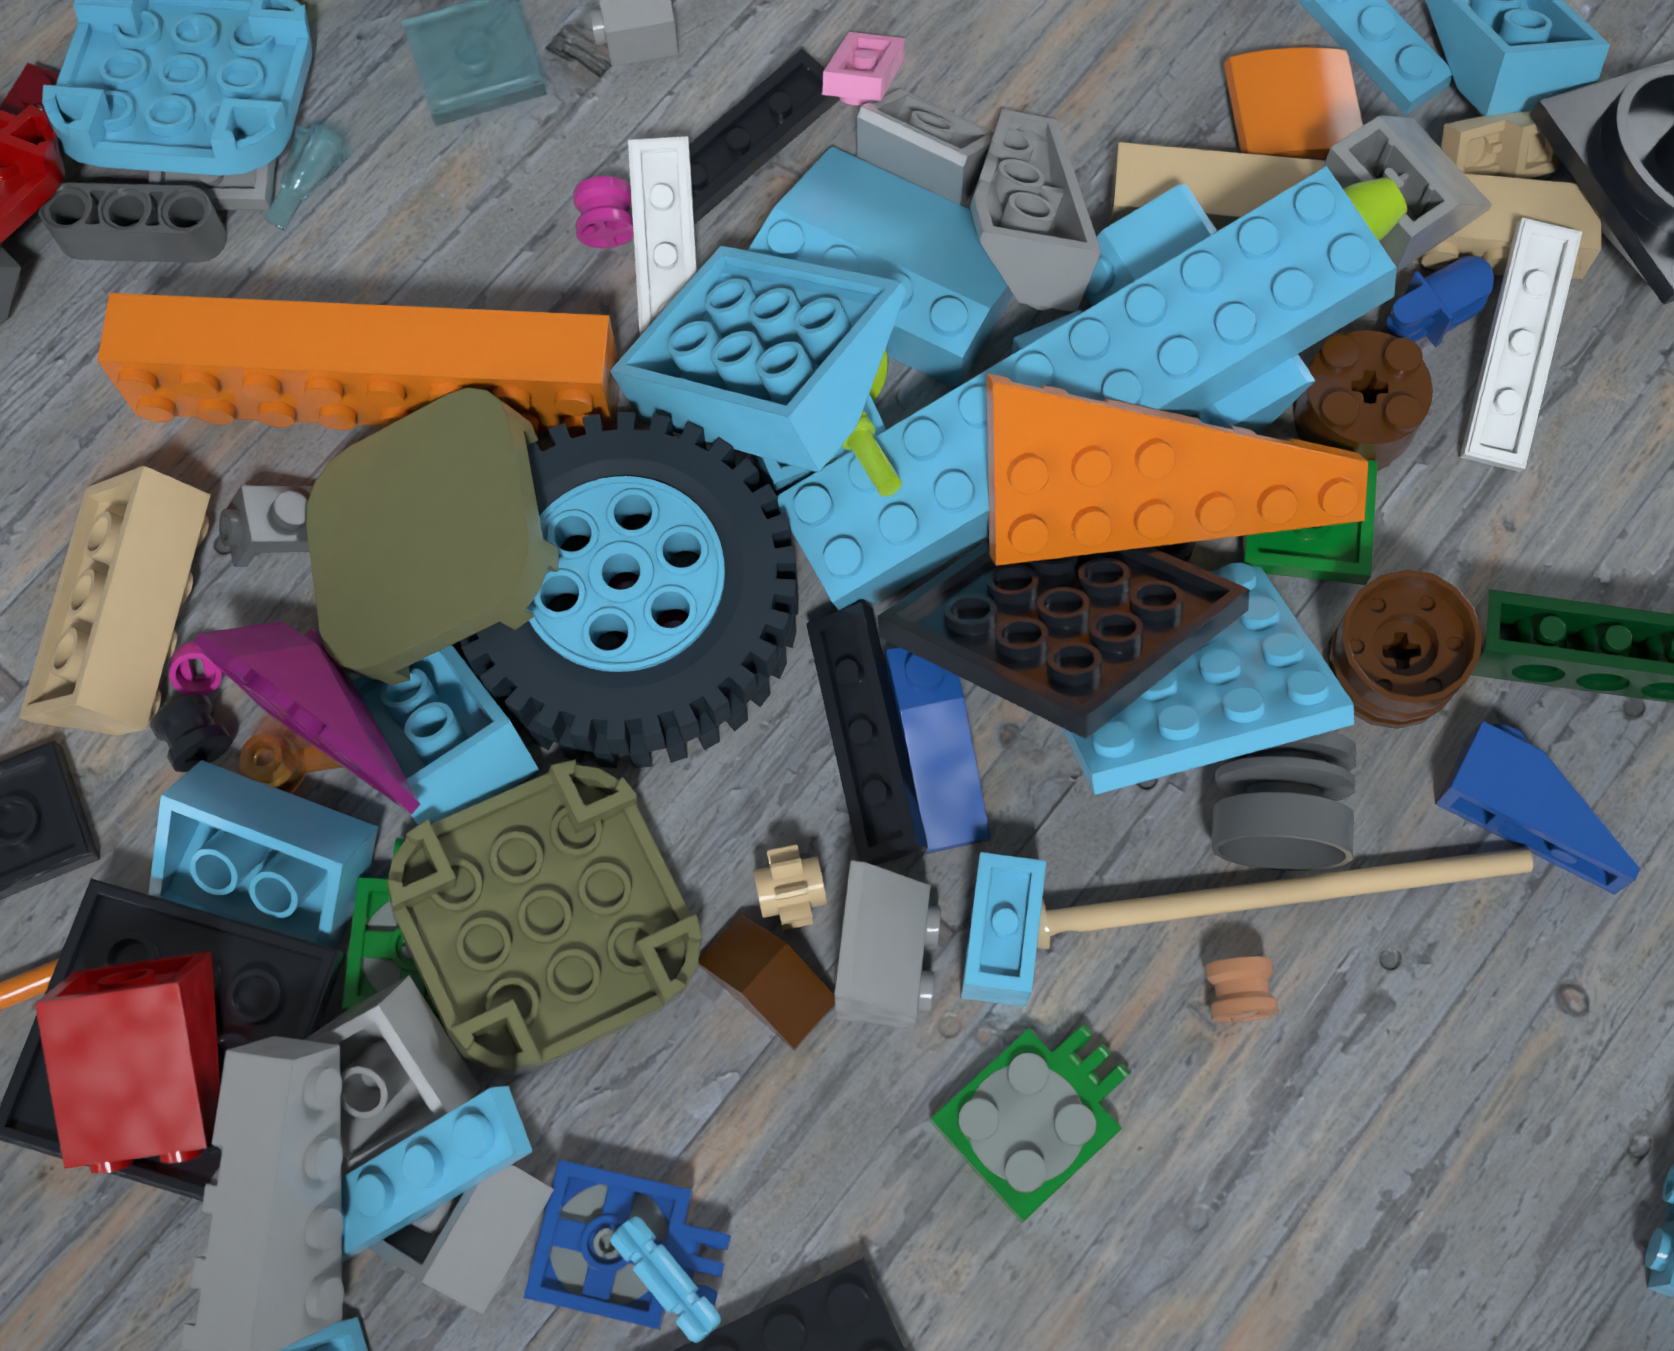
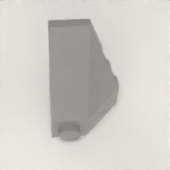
(1035, 214)

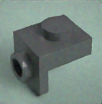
(265, 521)

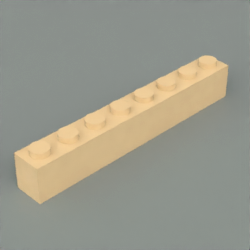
(1237, 183)

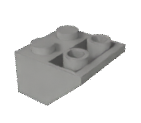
(1434, 188)

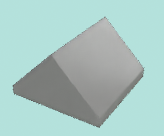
(923, 144)

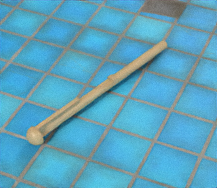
(1282, 892)

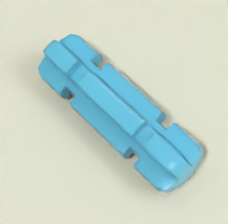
(665, 1279)

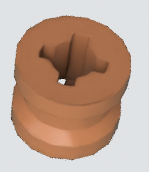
(1242, 989)

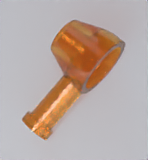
(288, 762)

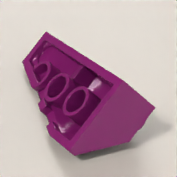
(310, 696)

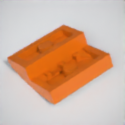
(1292, 101)

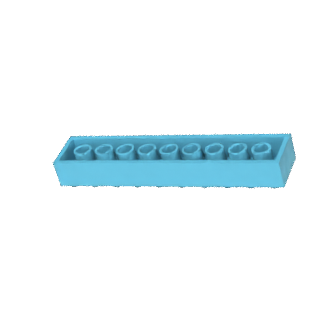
(1158, 343)

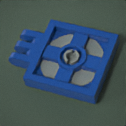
(581, 1267)

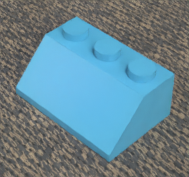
(259, 855)

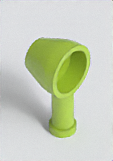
(1378, 204)

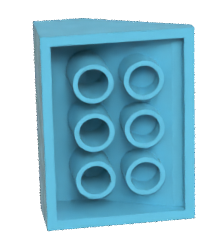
(890, 228)
(765, 355)

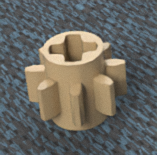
(790, 887)

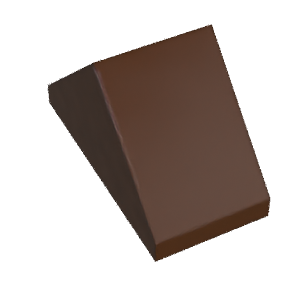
(768, 980)

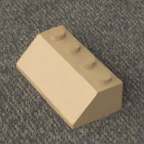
(117, 604)

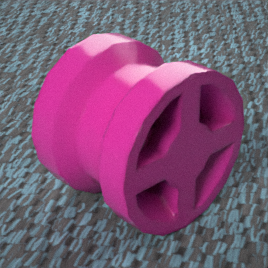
(603, 212)

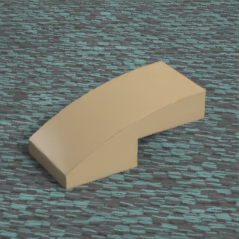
(1499, 146)

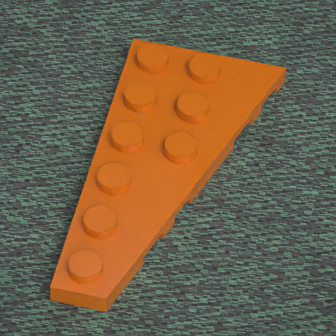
(1127, 476)

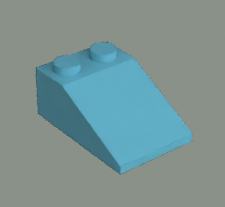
(1516, 51)
(447, 735)

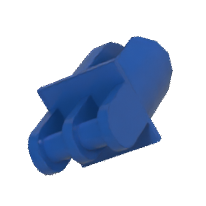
(1441, 300)

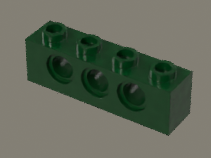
(1576, 645)

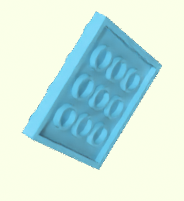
(1232, 697)

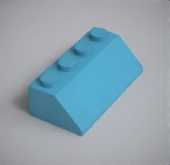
(1151, 239)

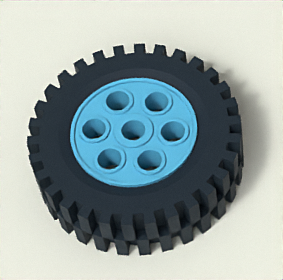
(662, 680)

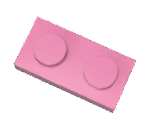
(863, 67)

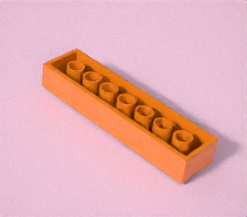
(351, 361)

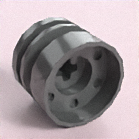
(1287, 805)

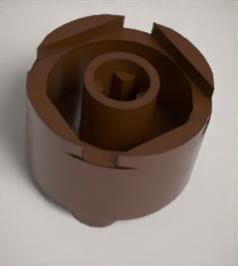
(1365, 395)

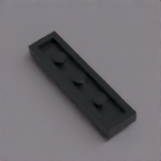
(756, 130)
(866, 735)

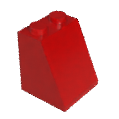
(133, 1061)

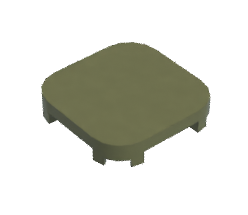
(426, 535)
(543, 919)

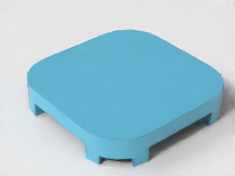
(181, 84)

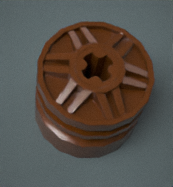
(1425, 624)

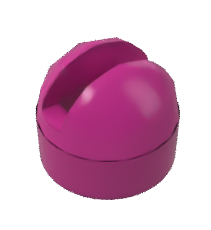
(182, 672)

